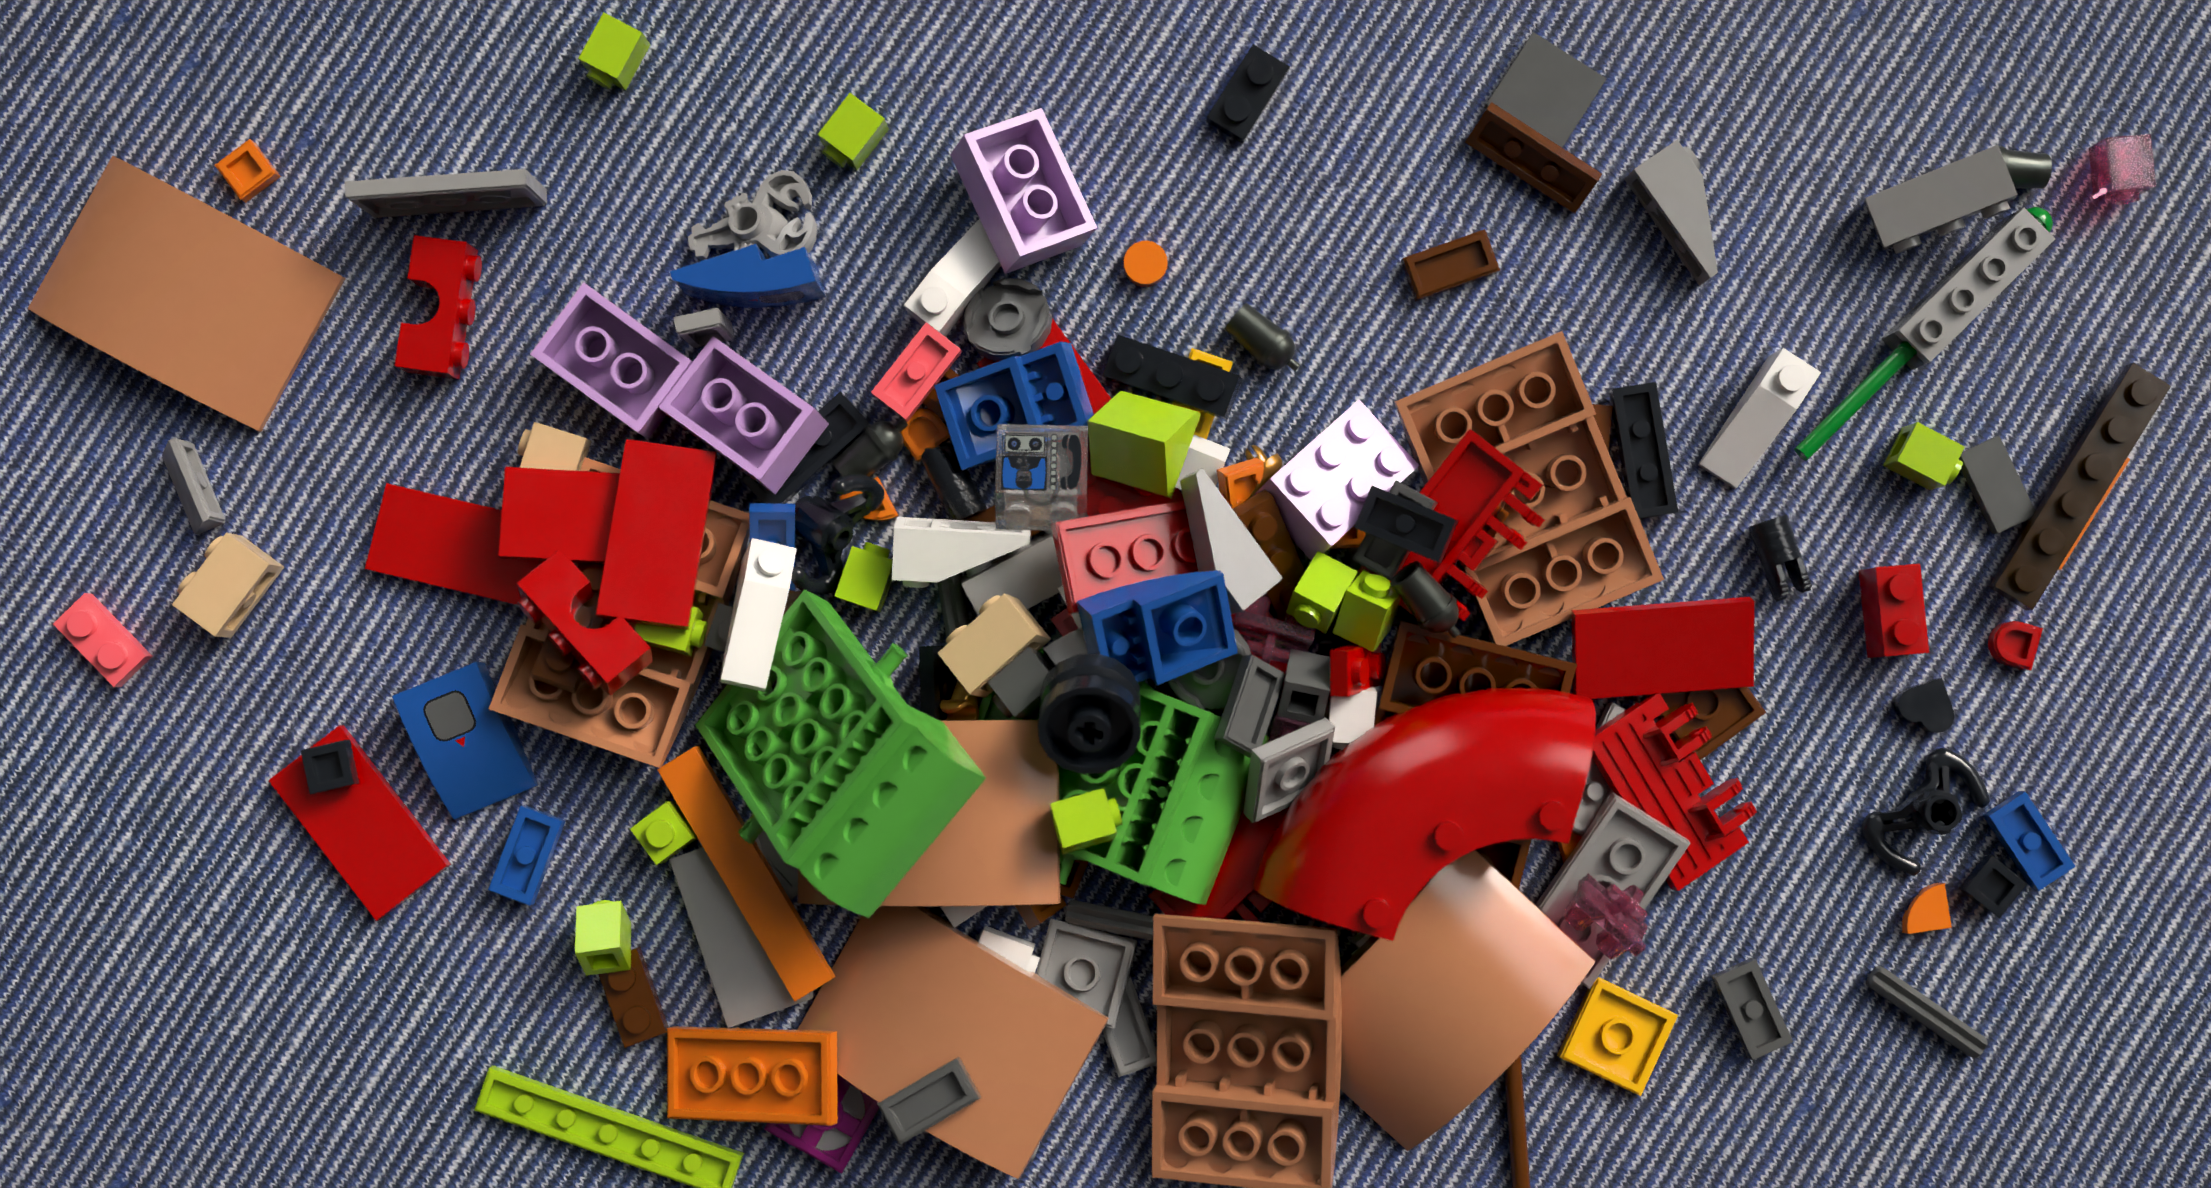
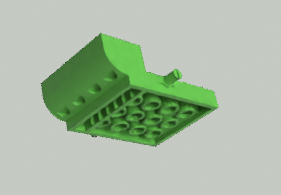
(838, 760)
(1173, 796)

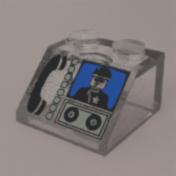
(1040, 475)

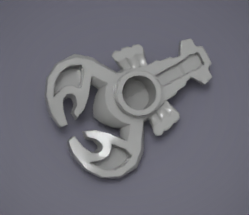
(760, 222)

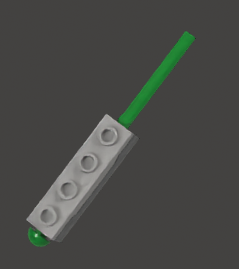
(1946, 310)

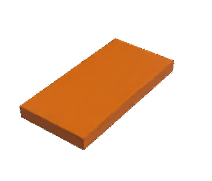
(752, 1075)

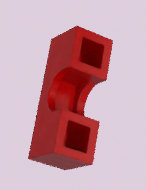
(439, 344)
(606, 654)

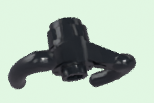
(831, 528)
(1927, 809)

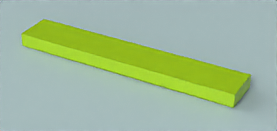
(607, 1130)

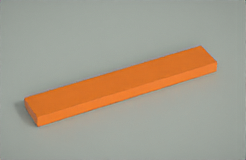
(746, 873)

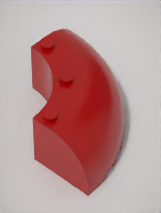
(1424, 795)

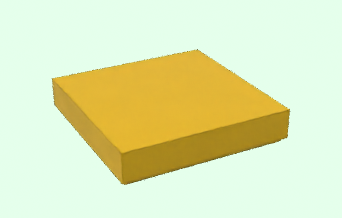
(1617, 1035)

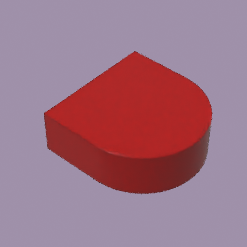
(2015, 644)

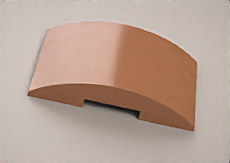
(186, 294)
(1544, 422)
(651, 707)
(1002, 838)
(923, 994)
(1450, 998)
(1246, 1052)

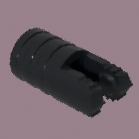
(952, 484)
(1778, 545)

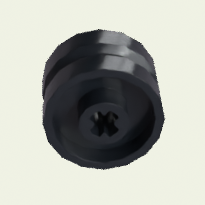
(1089, 714)

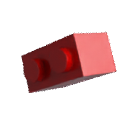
(1893, 610)

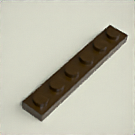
(2079, 486)

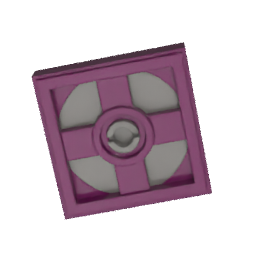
(837, 1142)

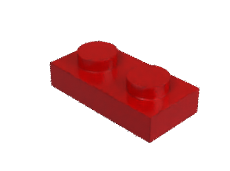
(1355, 669)

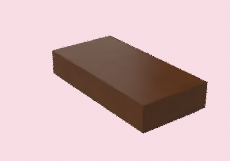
(1450, 265)

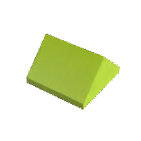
(1141, 442)

